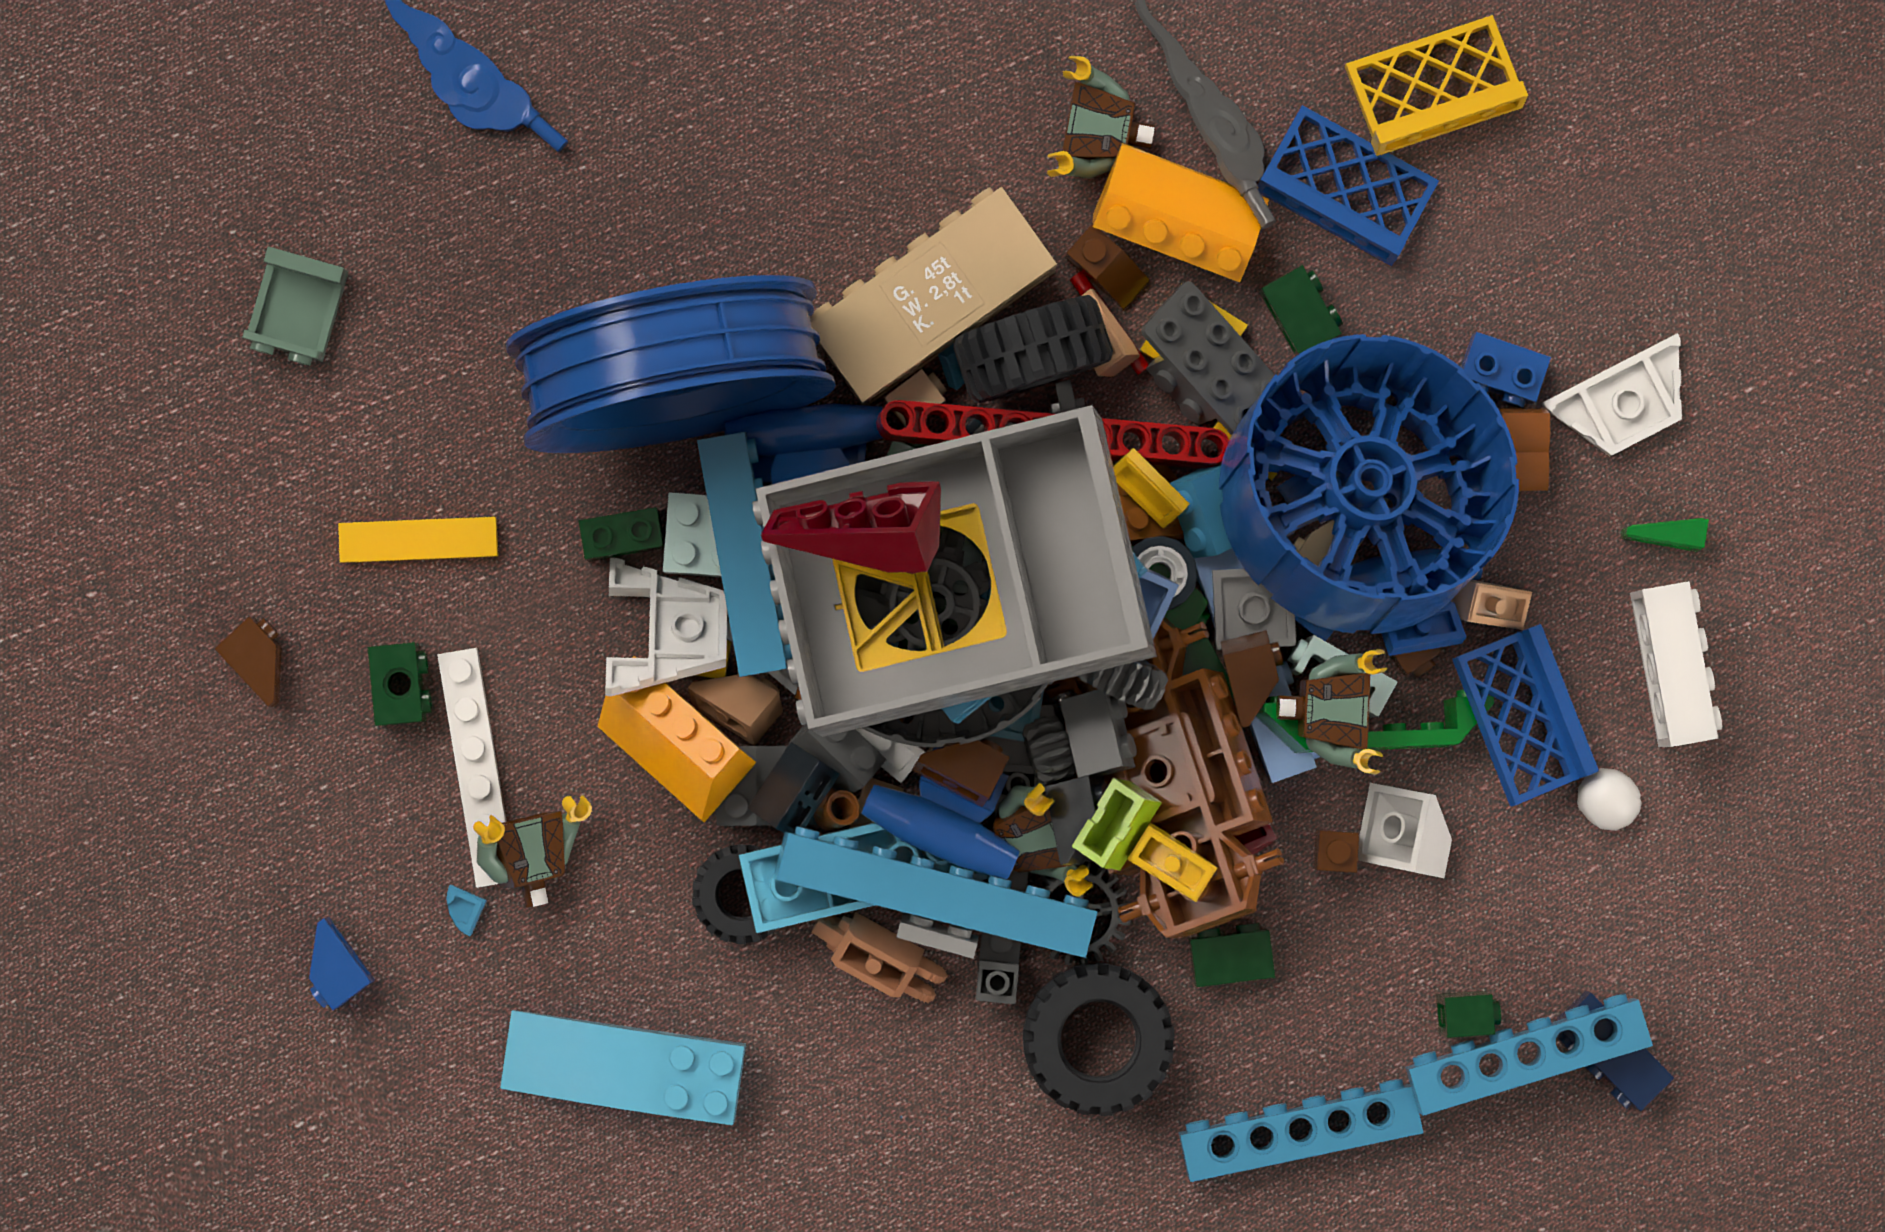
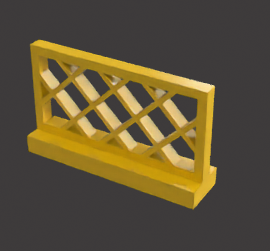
(1452, 114)

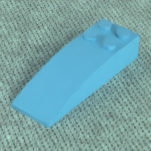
(785, 904)
(623, 1067)

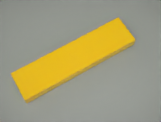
(418, 539)

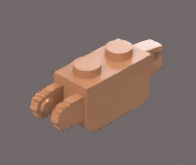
(879, 956)

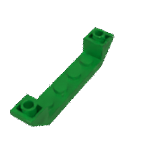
(1458, 723)

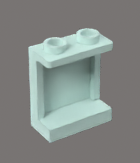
(1318, 649)

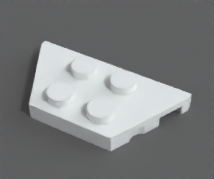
(1625, 400)

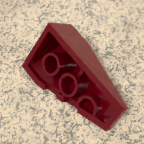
(877, 531)

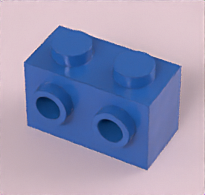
(1505, 369)

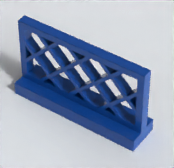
(1331, 214)
(1554, 708)

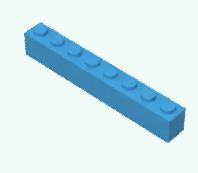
(934, 893)

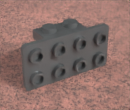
(1203, 360)

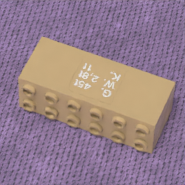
(931, 295)

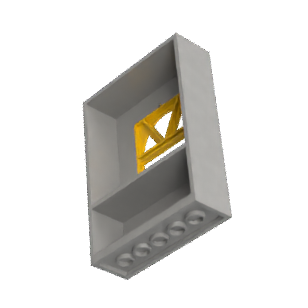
(1058, 561)

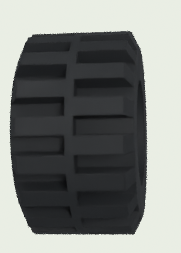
(707, 901)

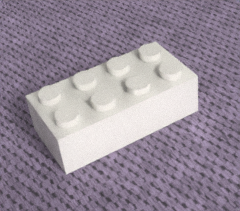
(1675, 664)

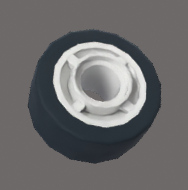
(1175, 558)

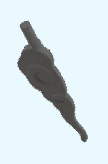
(1218, 120)

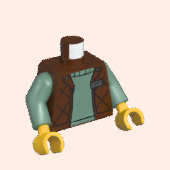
(1097, 124)
(1335, 709)
(1027, 825)
(530, 848)

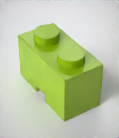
(1117, 824)

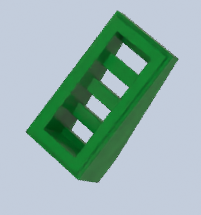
(1678, 534)

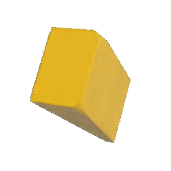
(1172, 862)

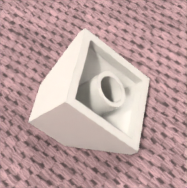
(1404, 831)

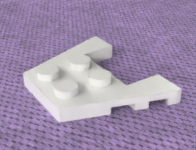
(684, 629)

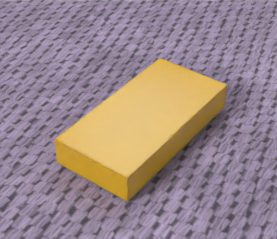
(1149, 488)

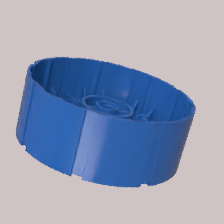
(1432, 402)

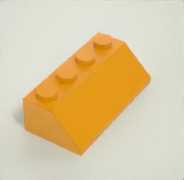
(1177, 213)
(676, 745)

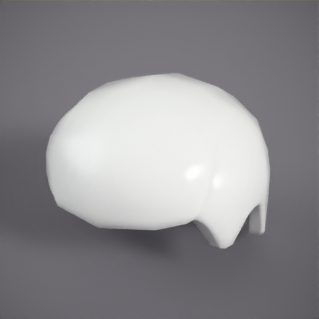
(1609, 799)

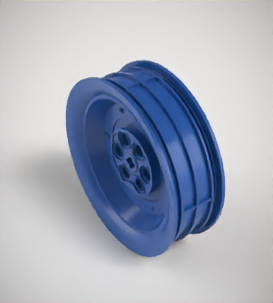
(669, 363)

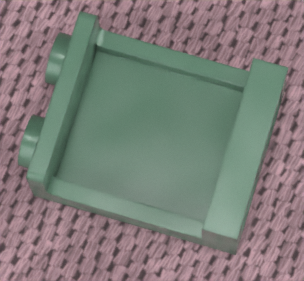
(296, 306)

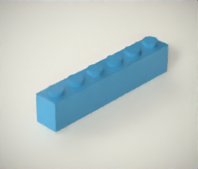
(738, 539)

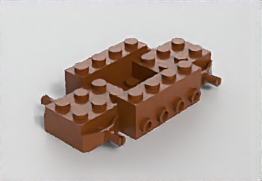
(1206, 792)

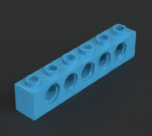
(1628, 1035)
(1400, 1122)

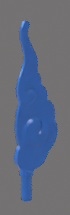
(469, 79)

